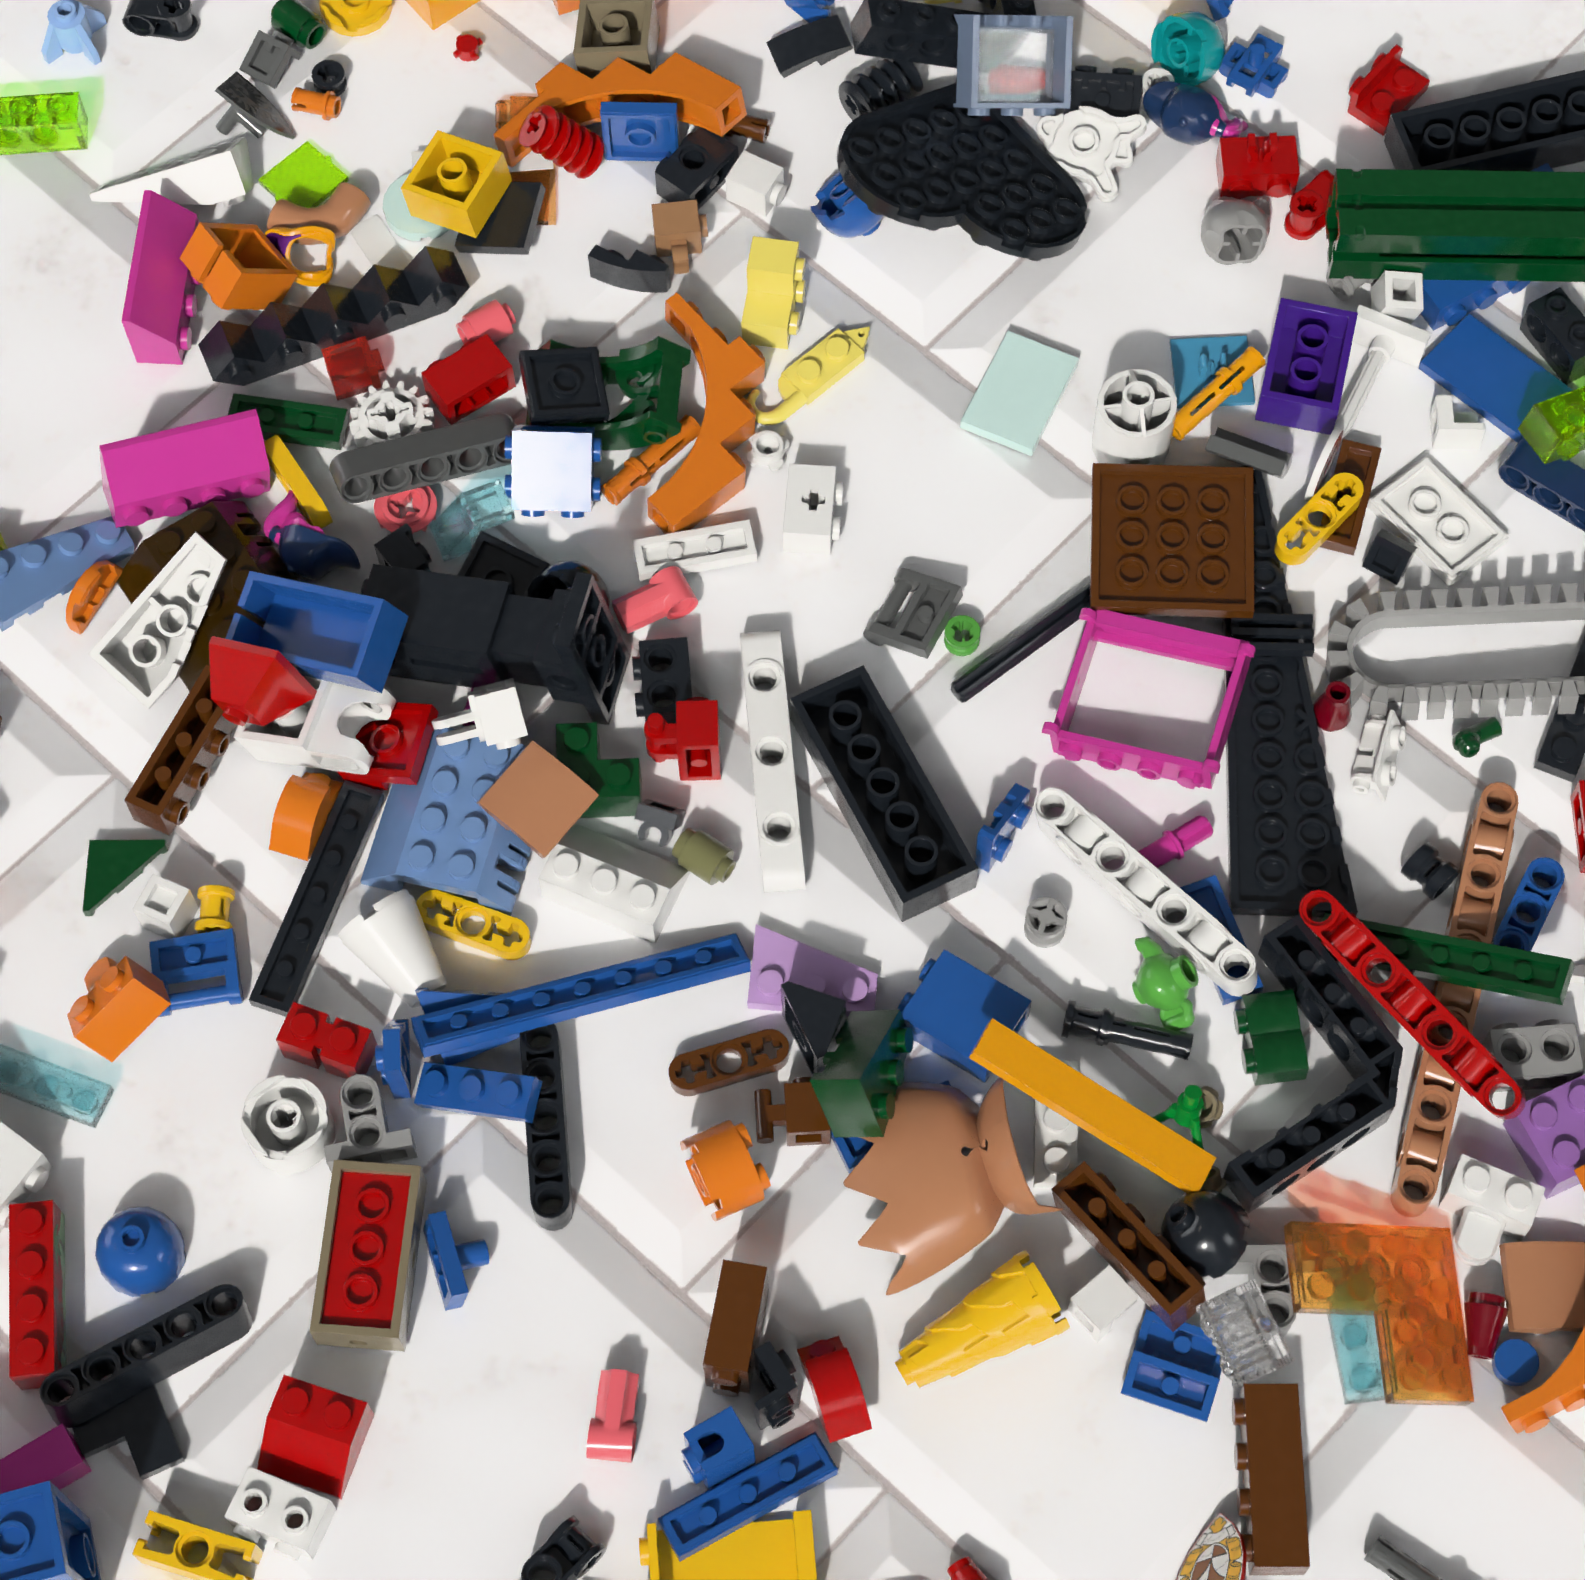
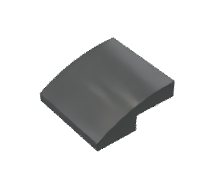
(1249, 453)

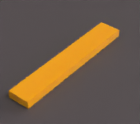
(1092, 1107)

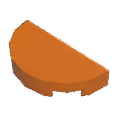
(90, 593)

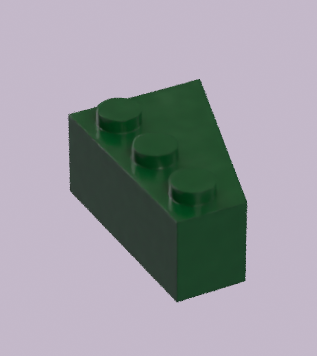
(864, 1073)

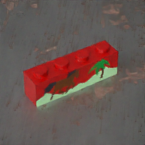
(36, 1292)

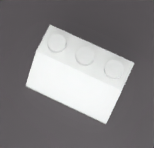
(612, 882)

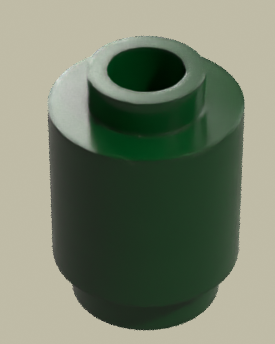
(298, 23)

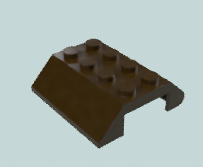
(233, 533)

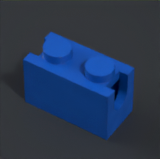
(717, 1449)

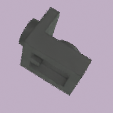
(269, 57)

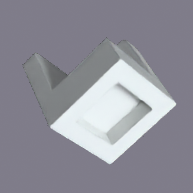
(1452, 428)
(165, 907)
(1102, 1302)

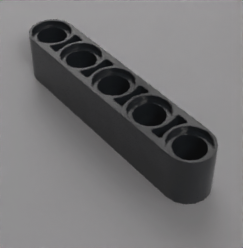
(549, 1142)
(124, 1356)

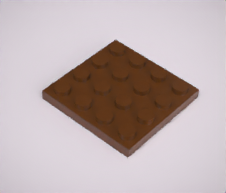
(1172, 540)

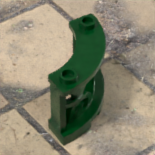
(658, 374)

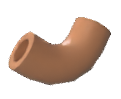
(338, 213)

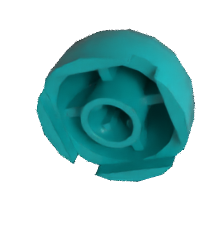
(1188, 47)

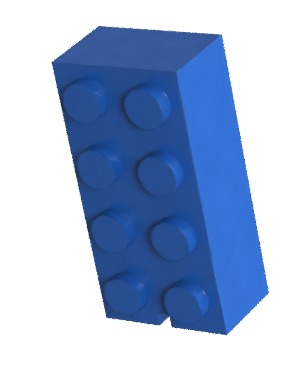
(321, 629)

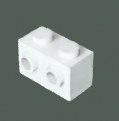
(280, 1514)

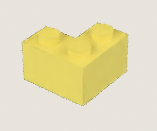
(772, 292)

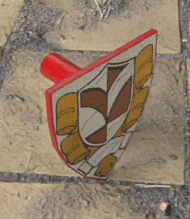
(1216, 1554)

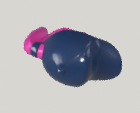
(1189, 113)
(303, 546)

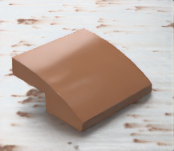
(537, 798)
(1544, 1286)

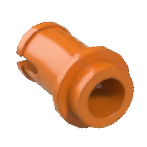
(317, 103)

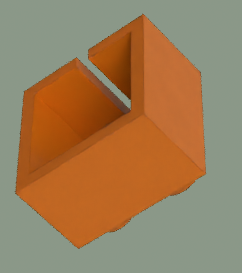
(237, 265)

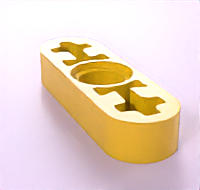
(294, 479)
(1317, 535)
(505, 925)

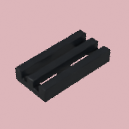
(1275, 627)

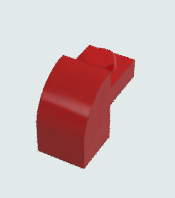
(835, 1388)

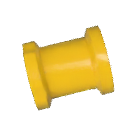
(214, 908)

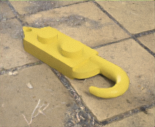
(814, 373)

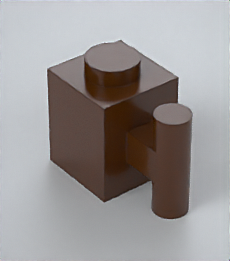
(800, 1114)

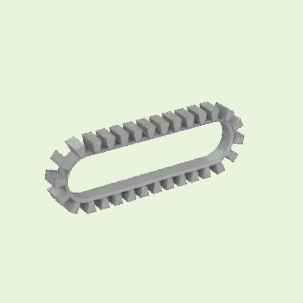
(1359, 623)

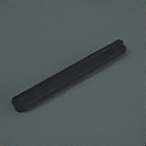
(1021, 646)

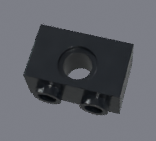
(700, 150)

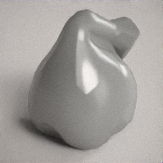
(1235, 229)

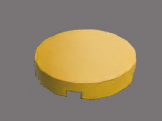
(355, 16)

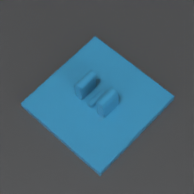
(1197, 362)

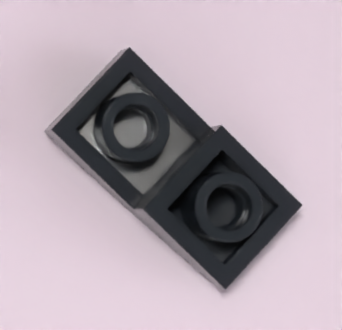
(809, 43)
(638, 273)

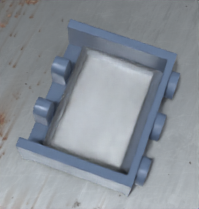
(1014, 63)

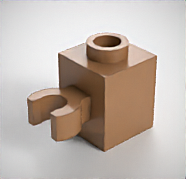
(678, 231)

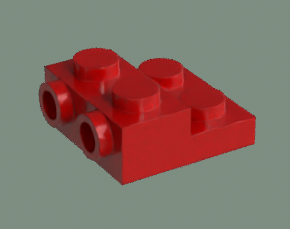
(397, 746)

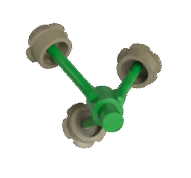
(1196, 1110)

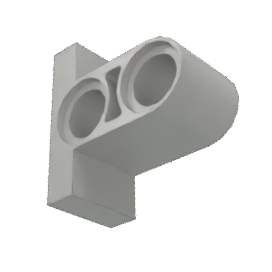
(367, 1119)
(1275, 1292)

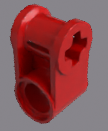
(1309, 207)

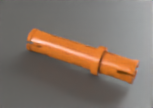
(639, 469)

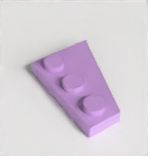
(783, 959)

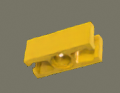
(189, 1536)

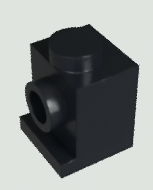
(401, 551)

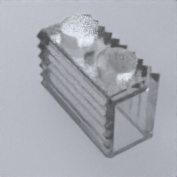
(1244, 1334)

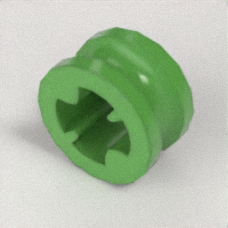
(961, 623)

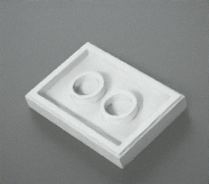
(1439, 520)

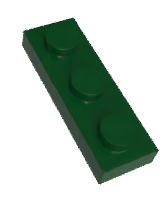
(296, 421)

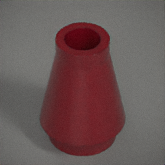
(1333, 707)
(1484, 1323)

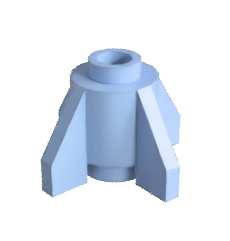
(72, 30)

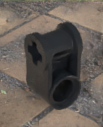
(159, 18)
(566, 1553)

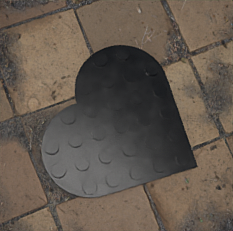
(949, 169)

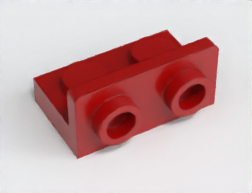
(1385, 90)

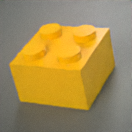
(456, 183)

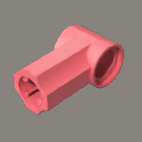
(664, 596)
(613, 1428)

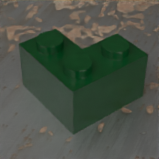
(613, 779)

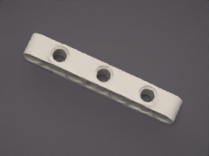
(773, 783)
(1145, 891)

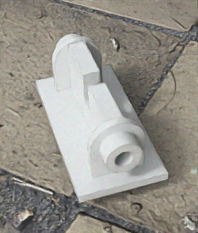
(1384, 739)

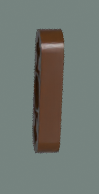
(762, 1066)

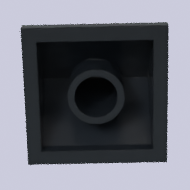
(813, 1021)

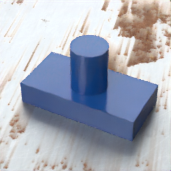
(451, 1259)

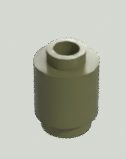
(704, 856)

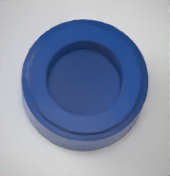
(1515, 1362)

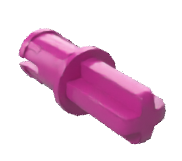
(1178, 841)

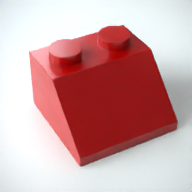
(313, 1436)

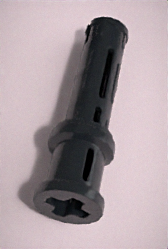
(1106, 1028)

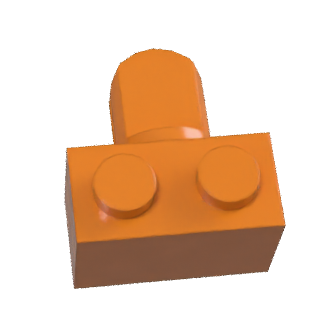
(118, 1006)

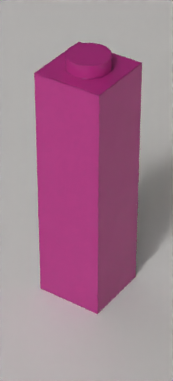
(49, 1457)

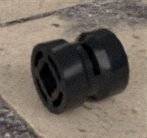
(1430, 871)

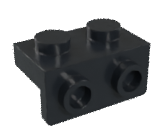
(777, 1376)

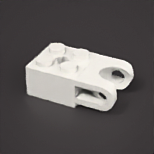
(321, 730)

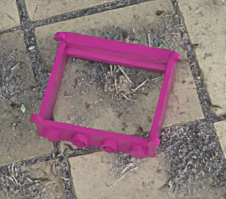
(1165, 641)

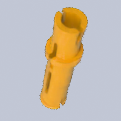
(1246, 364)

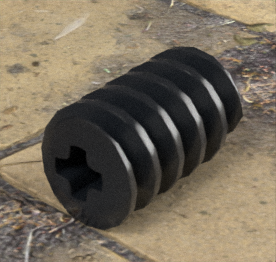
(877, 85)

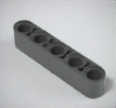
(422, 458)

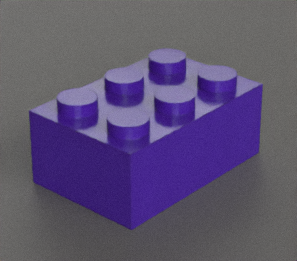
(1306, 366)

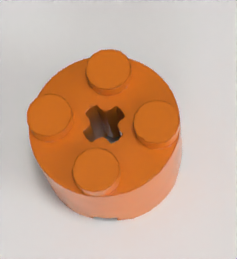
(725, 1169)

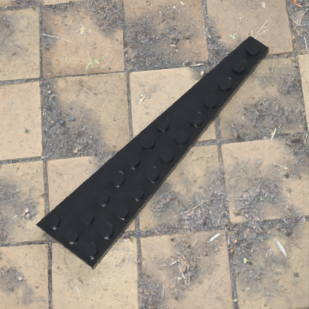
(1276, 779)

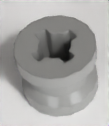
(1046, 912)

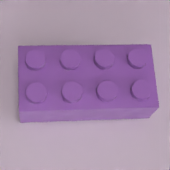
(1552, 1136)

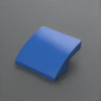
(1173, 1368)

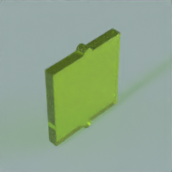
(303, 177)

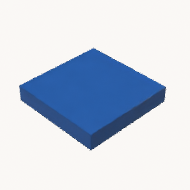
(639, 130)

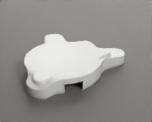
(1091, 145)

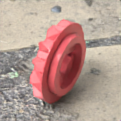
(423, 503)

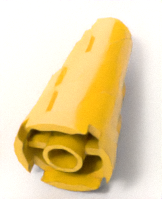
(988, 1323)

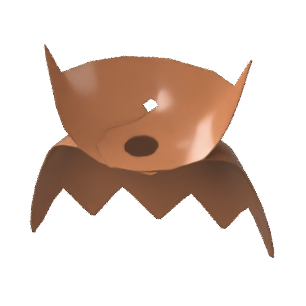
(934, 1193)

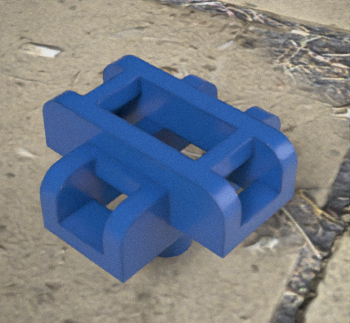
(1254, 60)

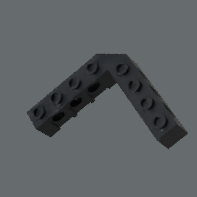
(919, 30)
(1355, 1038)

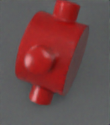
(467, 47)

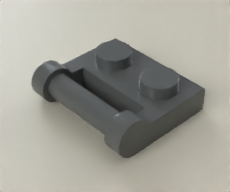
(922, 619)

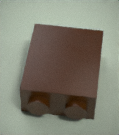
(735, 1328)

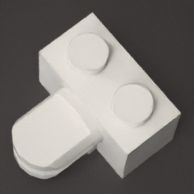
(495, 714)
(1489, 1206)

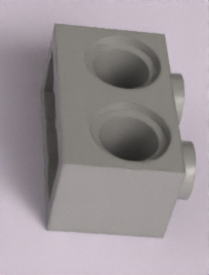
(1535, 1066)

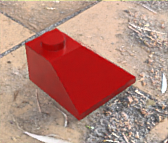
(254, 682)

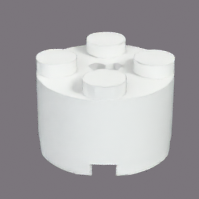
(293, 1147)

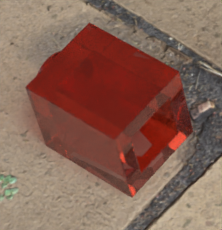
(352, 367)

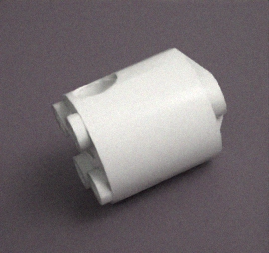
(1134, 419)

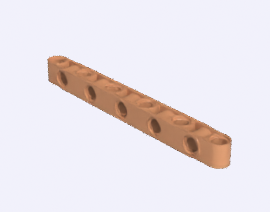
(1471, 917)

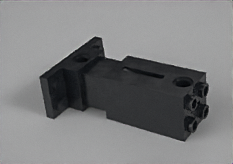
(484, 633)

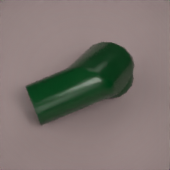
(1468, 740)

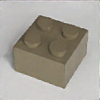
(616, 30)

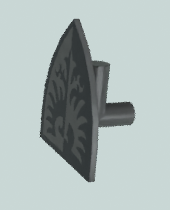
(249, 109)

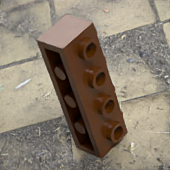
(181, 760)
(1129, 1245)
(1272, 1479)

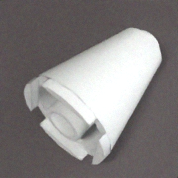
(396, 946)

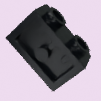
(1112, 92)

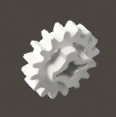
(390, 414)

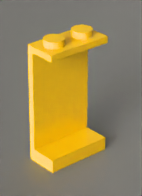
(751, 1553)

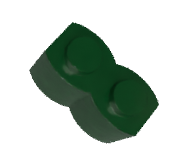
(1272, 1037)

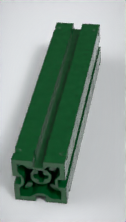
(1457, 224)

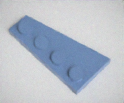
(54, 564)

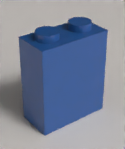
(955, 1007)

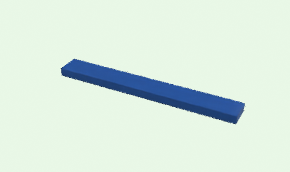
(580, 995)

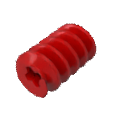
(562, 141)

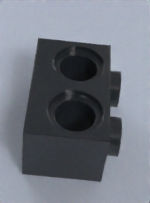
(1557, 333)
(669, 683)

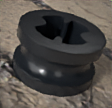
(329, 68)

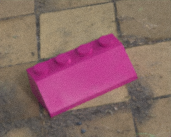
(159, 283)
(184, 468)

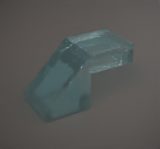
(469, 514)

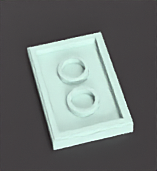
(1019, 393)

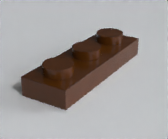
(1362, 462)

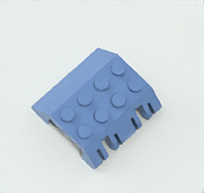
(440, 834)

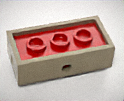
(368, 1255)

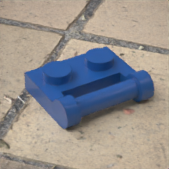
(195, 959)

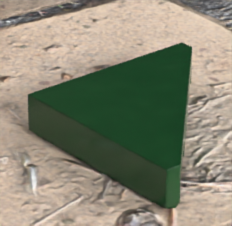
(114, 866)

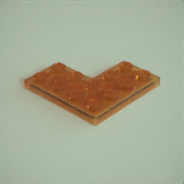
(1408, 1286)

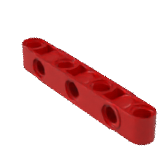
(1411, 1004)

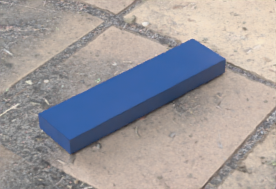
(747, 1496)

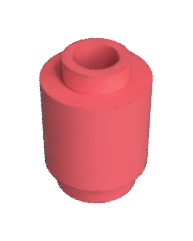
(488, 319)

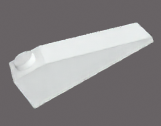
(208, 178)
(158, 628)

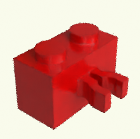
(1257, 166)

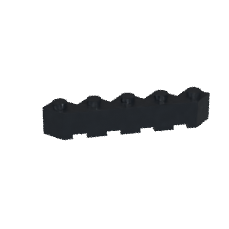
(334, 314)

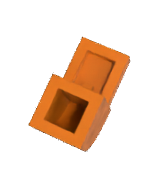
(302, 814)

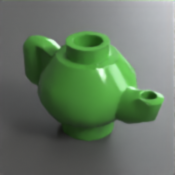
(1165, 984)

